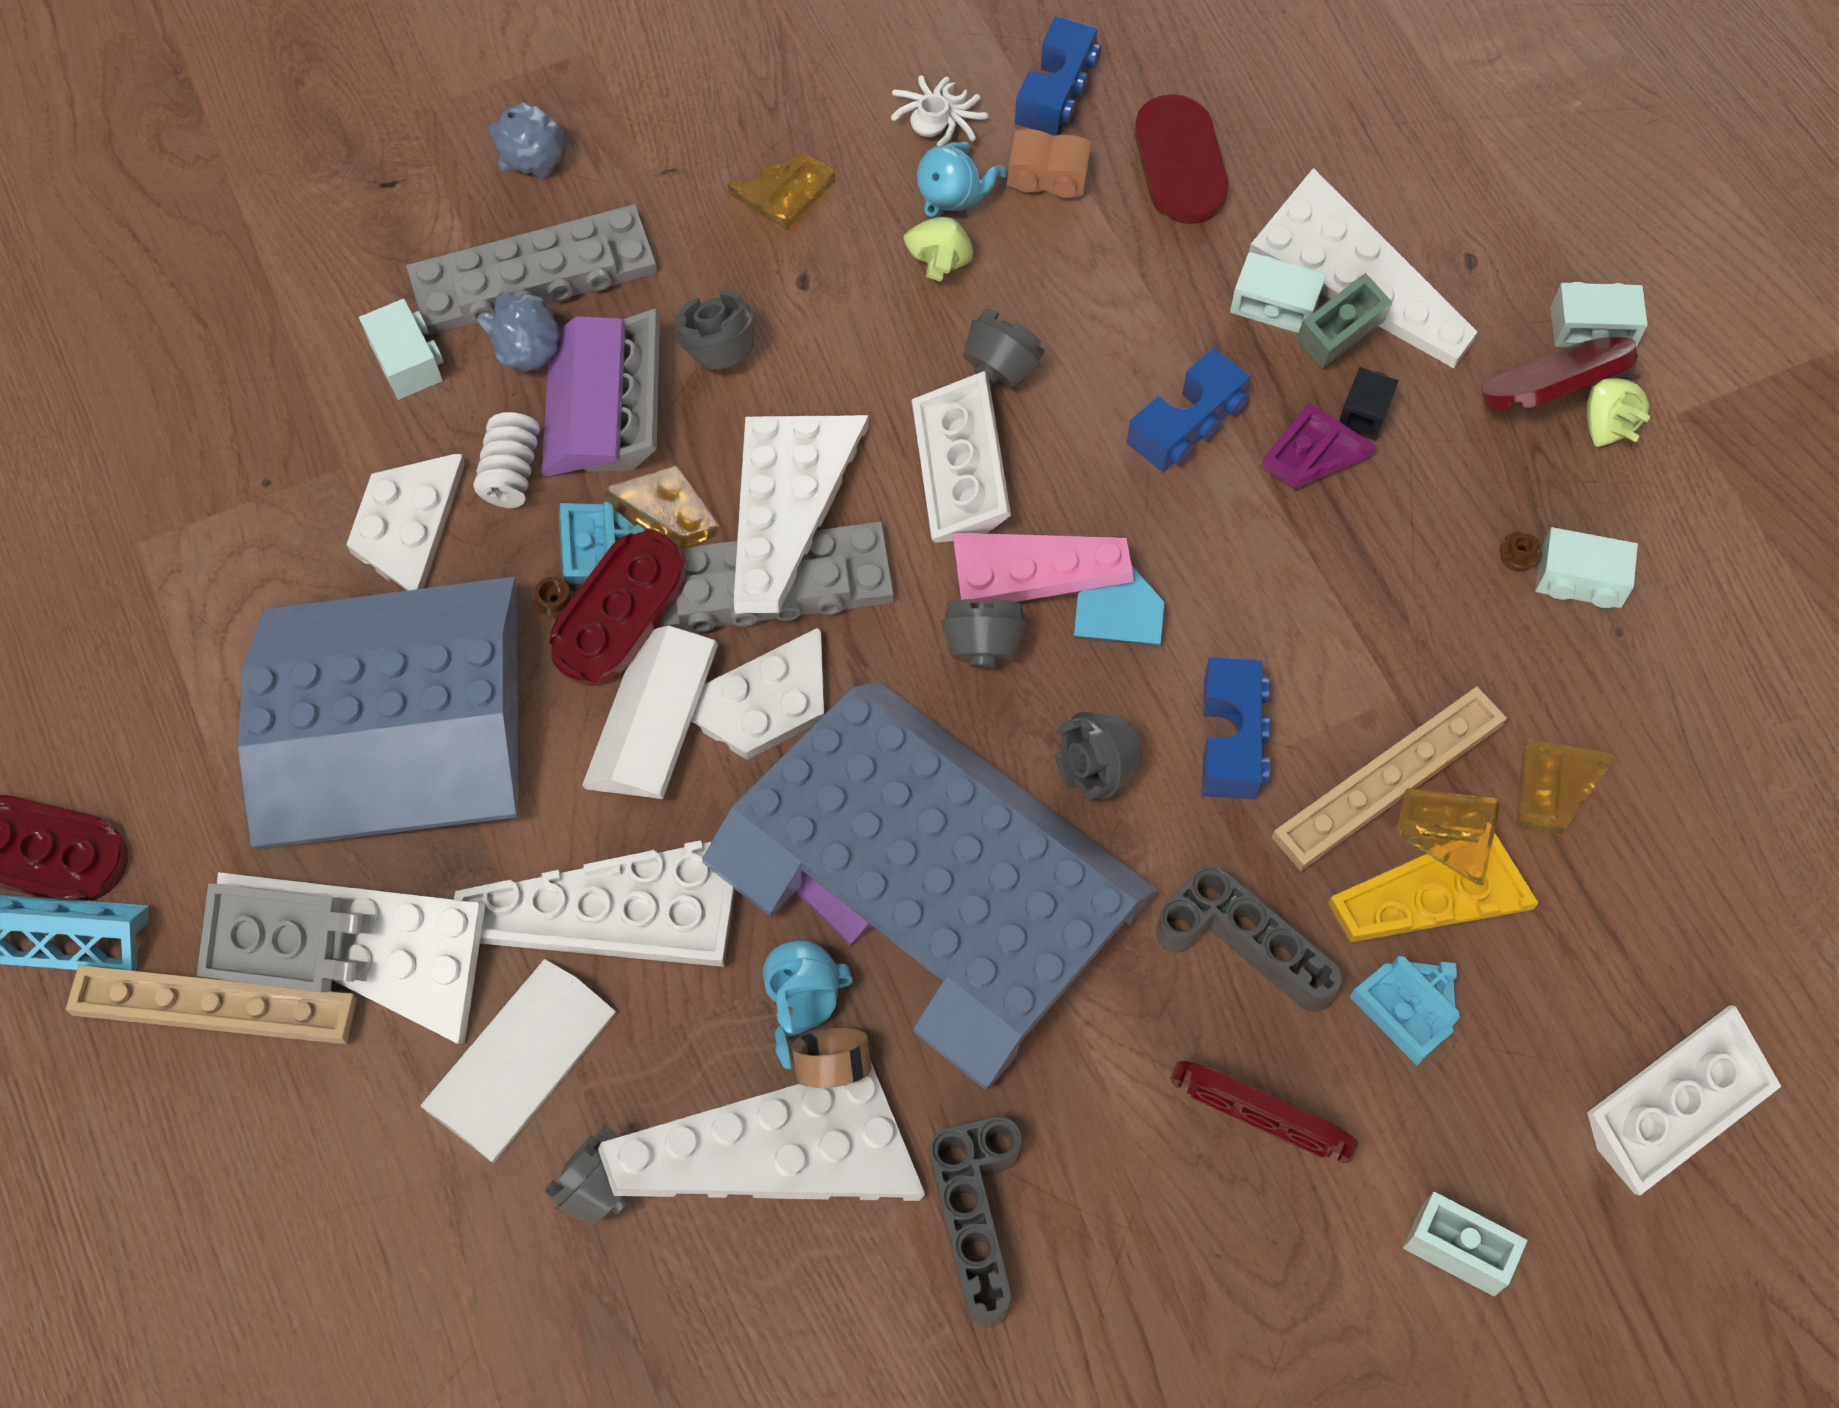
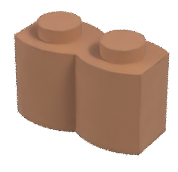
(1048, 163)

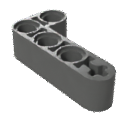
(1252, 944)
(977, 1224)

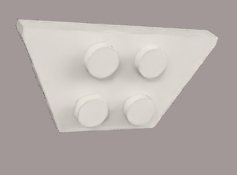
(405, 518)
(765, 698)

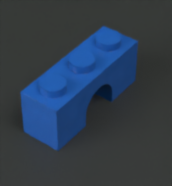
(1049, 99)
(1169, 433)
(1235, 764)

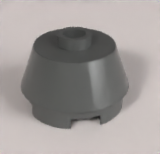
(716, 330)
(1002, 349)
(984, 631)
(1098, 753)
(584, 1183)

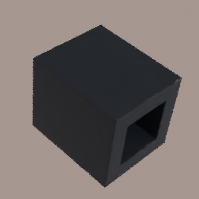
(1368, 402)

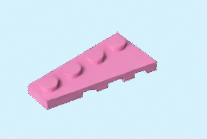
(1037, 565)

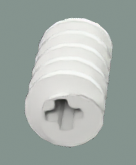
(506, 459)

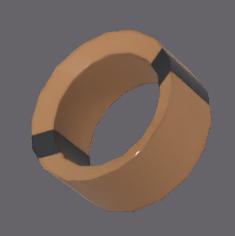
(831, 1057)

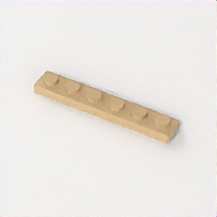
(1387, 777)
(211, 1004)

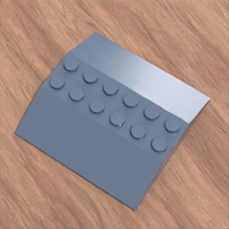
(381, 714)

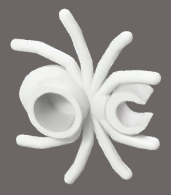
(937, 111)

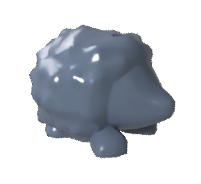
(527, 140)
(522, 331)

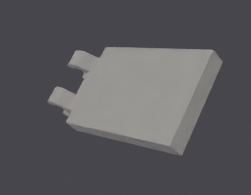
(278, 938)

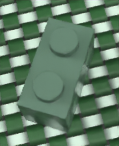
(1344, 320)

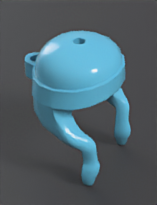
(952, 180)
(808, 981)

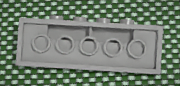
(541, 263)
(840, 572)

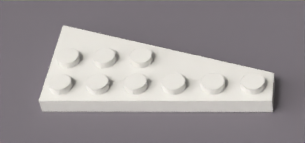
(1329, 236)
(786, 491)
(619, 907)
(417, 954)
(773, 1147)

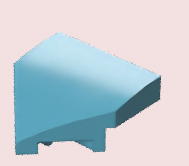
(587, 535)
(1121, 613)
(1411, 1004)

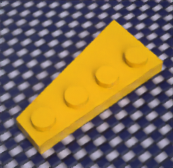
(1430, 896)

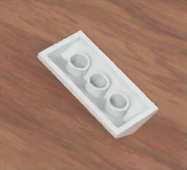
(961, 459)
(651, 714)
(519, 1060)
(1682, 1101)

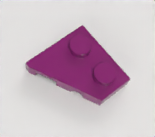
(1315, 448)

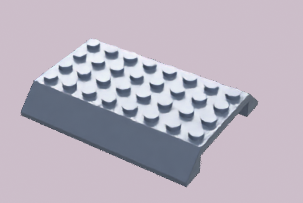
(939, 862)

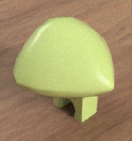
(940, 244)
(1615, 411)

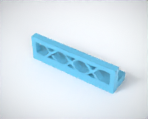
(77, 921)

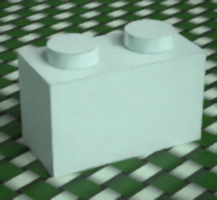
(1276, 292)
(1597, 311)
(402, 349)
(1586, 568)
(1465, 1244)

